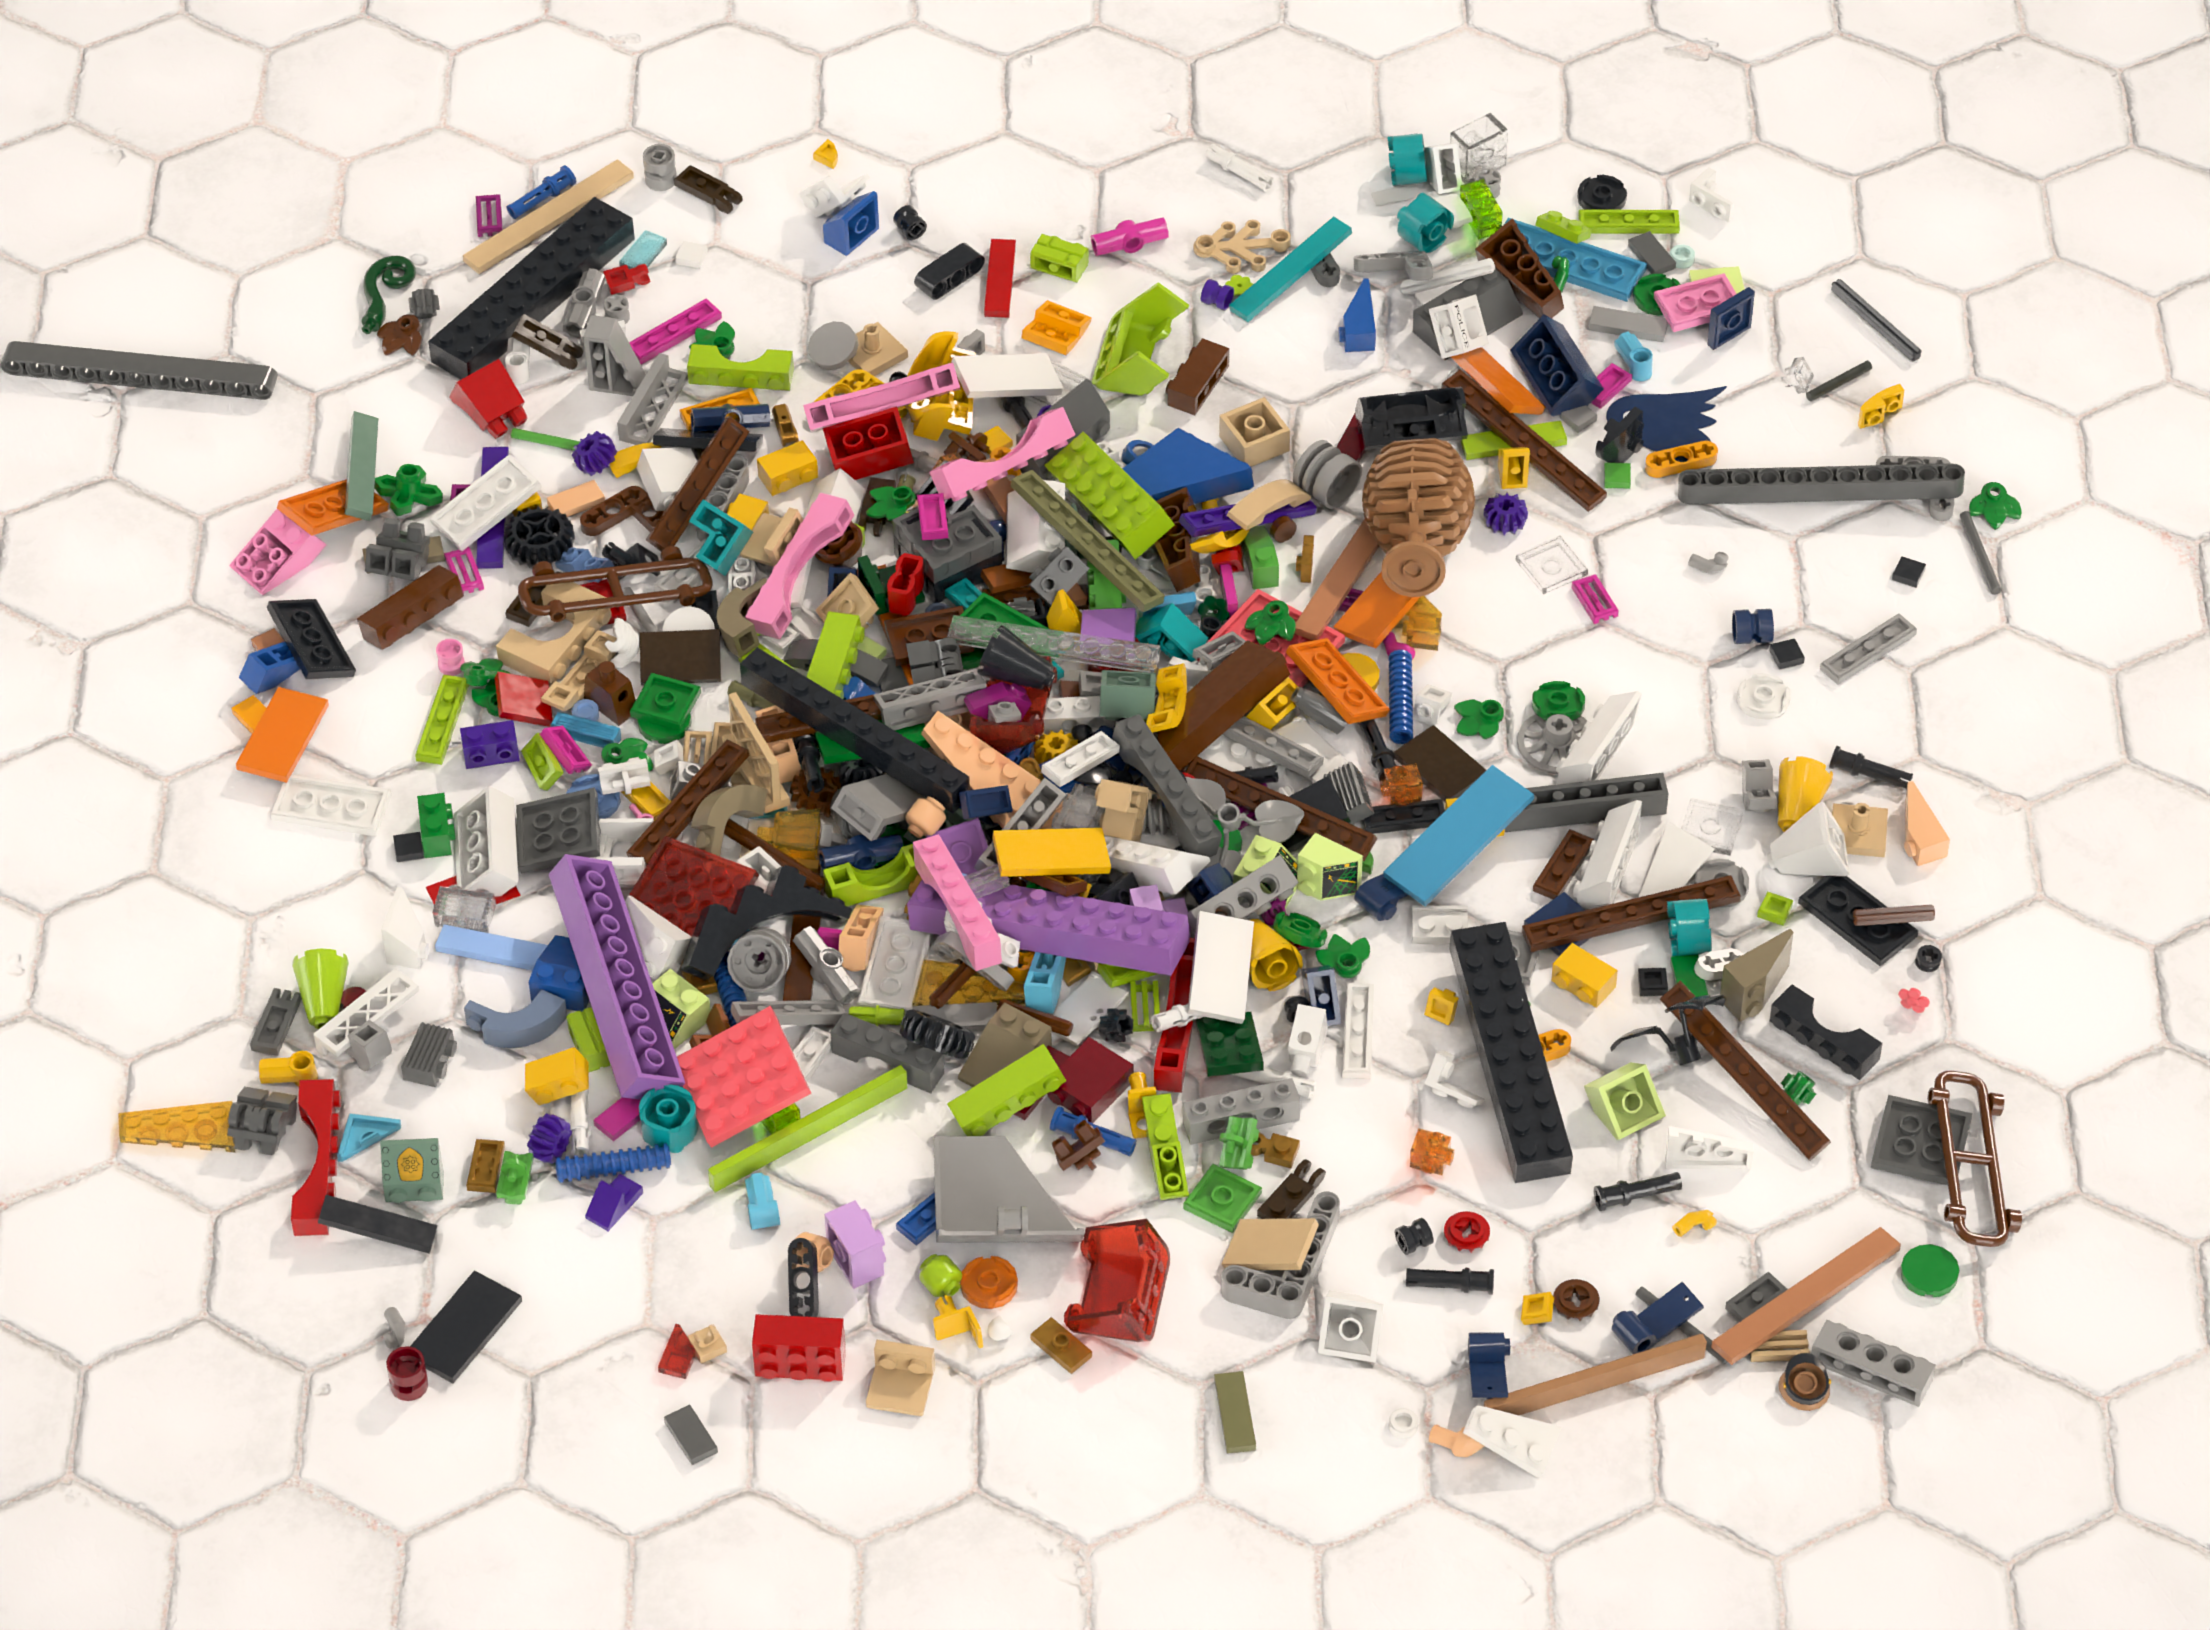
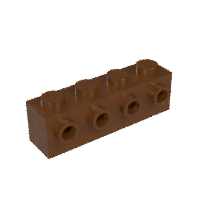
(410, 607)

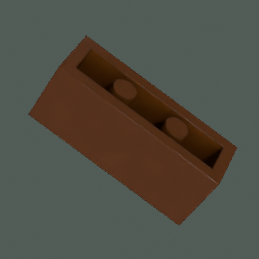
(1198, 376)

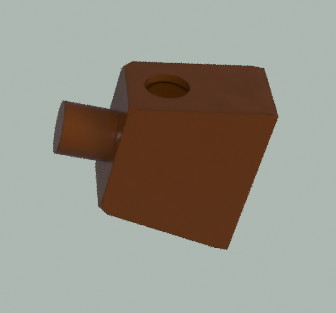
(610, 692)

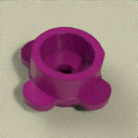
(1269, 915)

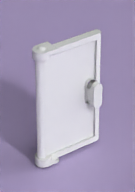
(1304, 735)
(1084, 1005)

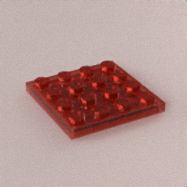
(686, 880)

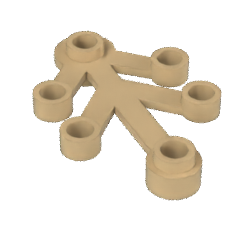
(1210, 246)

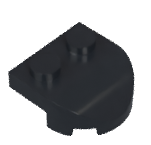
(1622, 438)

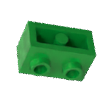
(434, 825)

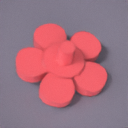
(1913, 999)

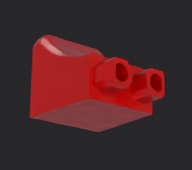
(490, 398)

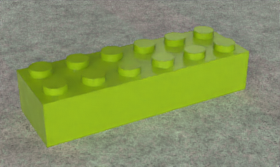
(1109, 495)

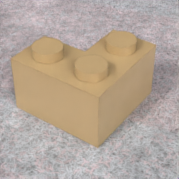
(1124, 809)

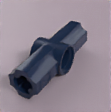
(747, 415)
(861, 852)

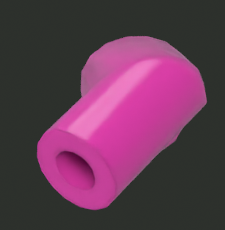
(1391, 645)

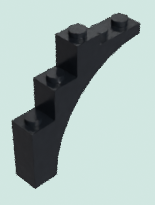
(784, 896)

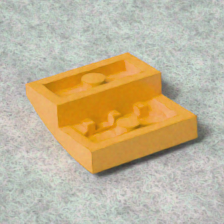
(1056, 327)

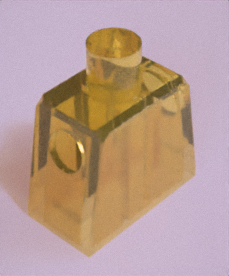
(794, 833)

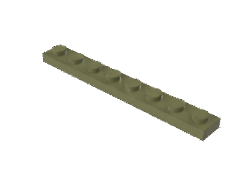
(1087, 541)

